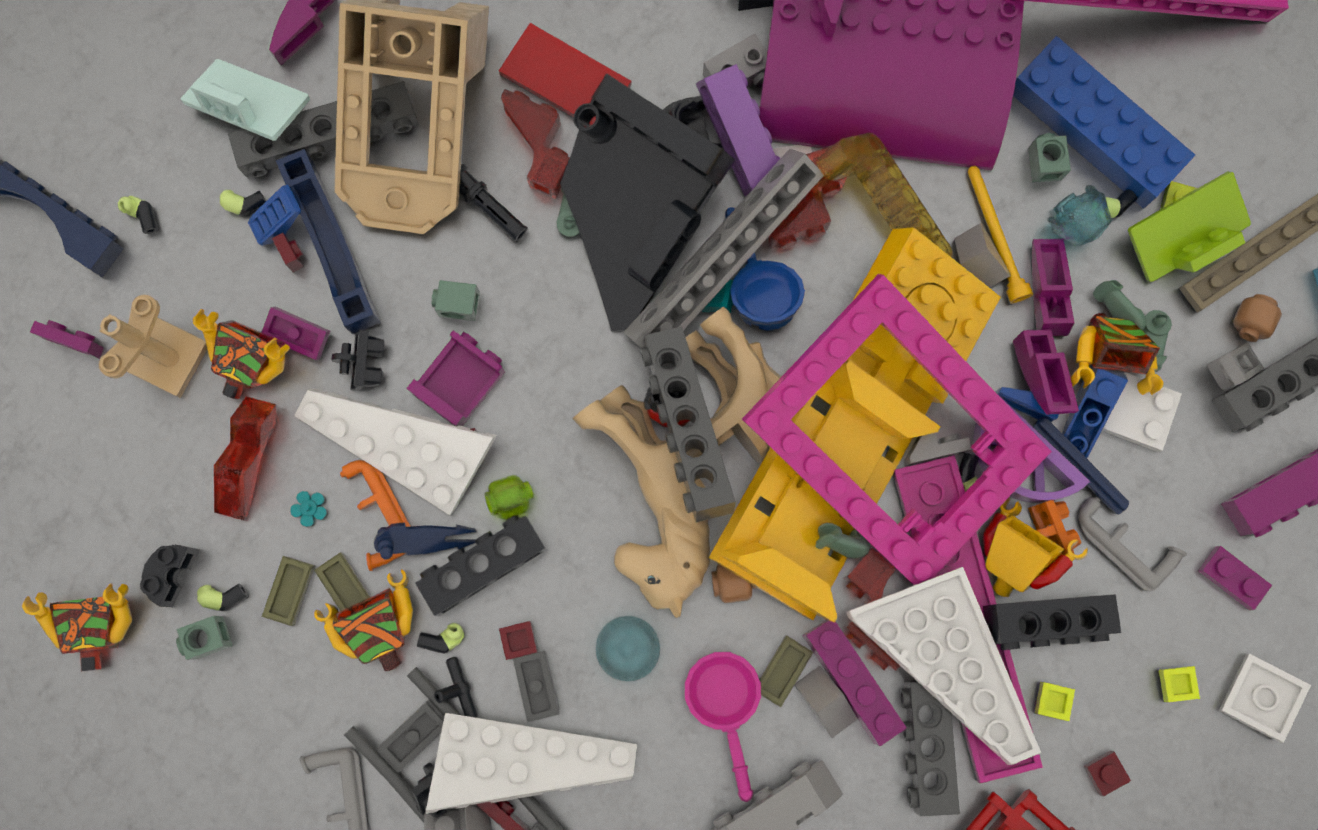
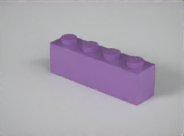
(738, 125)

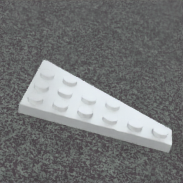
(949, 650)

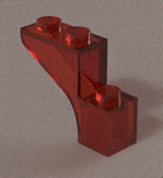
(538, 127)
(810, 215)
(239, 463)
(868, 580)

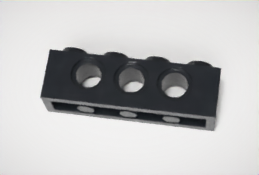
(433, 585)
(1099, 613)

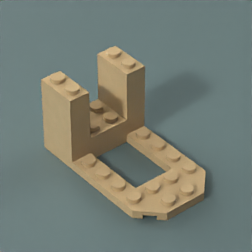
(415, 45)

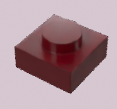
(289, 251)
(518, 640)
(1107, 773)

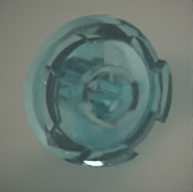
(1081, 217)
(627, 648)

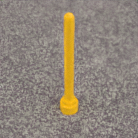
(1018, 289)

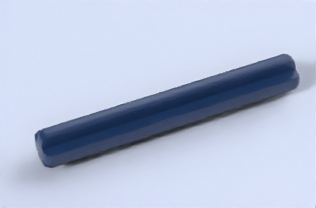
(1098, 482)

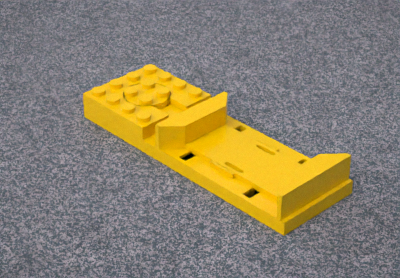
(875, 403)

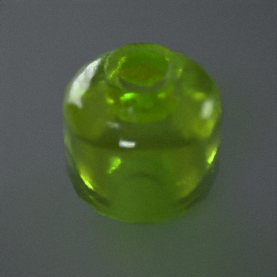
(508, 497)

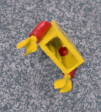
(1022, 554)

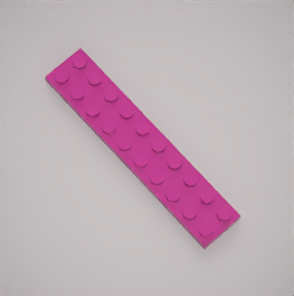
(932, 491)

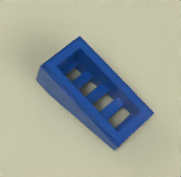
(272, 218)
(1024, 402)

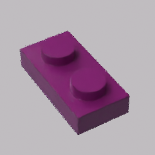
(296, 332)
(56, 333)
(1235, 578)

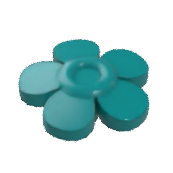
(309, 508)

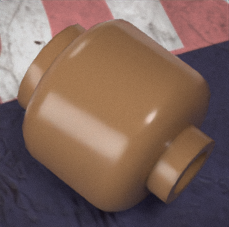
(1257, 317)
(730, 586)

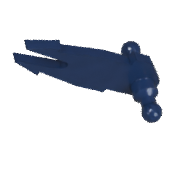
(419, 539)

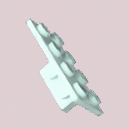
(245, 99)

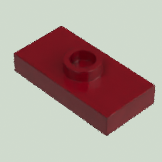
(503, 815)

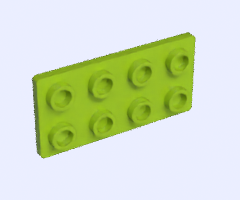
(1192, 229)

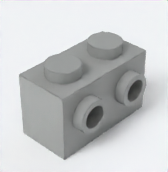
(748, 56)

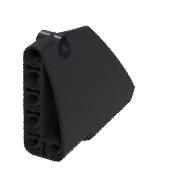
(636, 193)

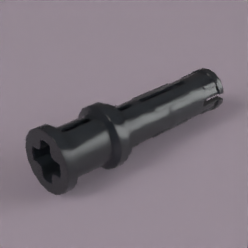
(476, 194)

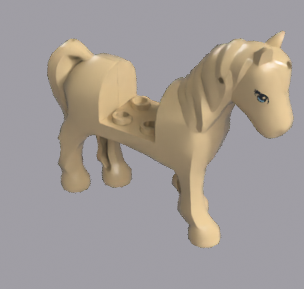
(678, 565)

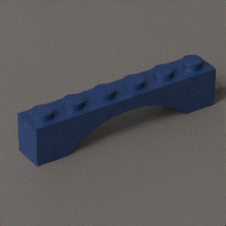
(80, 240)
(329, 241)

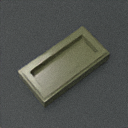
(342, 582)
(288, 591)
(784, 670)

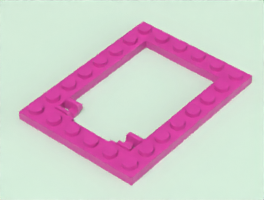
(1009, 463)

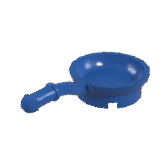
(766, 292)

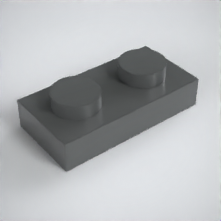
(536, 686)

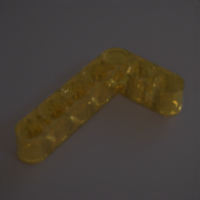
(883, 181)

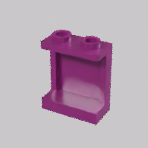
(458, 379)

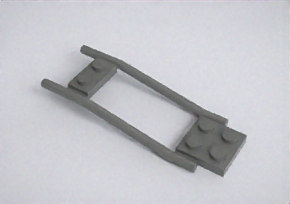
(412, 738)

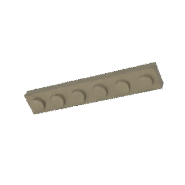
(1252, 256)

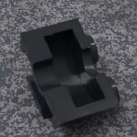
(161, 573)

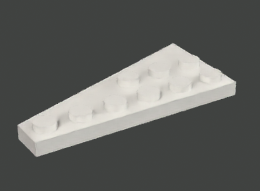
(410, 448)
(510, 761)

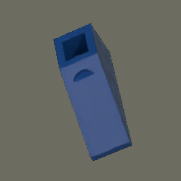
(1094, 408)

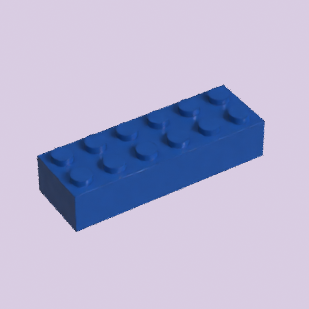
(1101, 122)

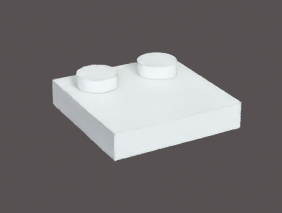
(1143, 417)
(1265, 698)

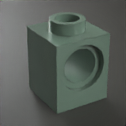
(1046, 170)
(456, 300)
(217, 638)

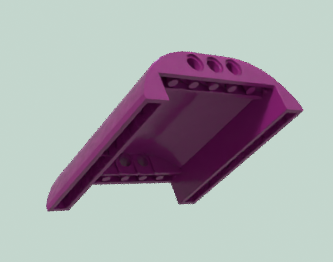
(912, 72)

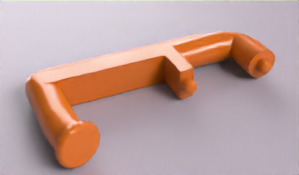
(382, 496)

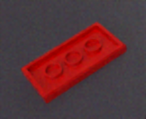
(555, 70)

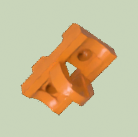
(1051, 514)

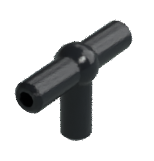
(460, 689)

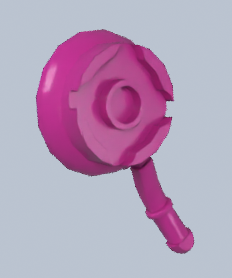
(723, 695)

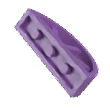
(1054, 463)

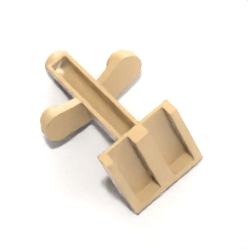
(151, 348)

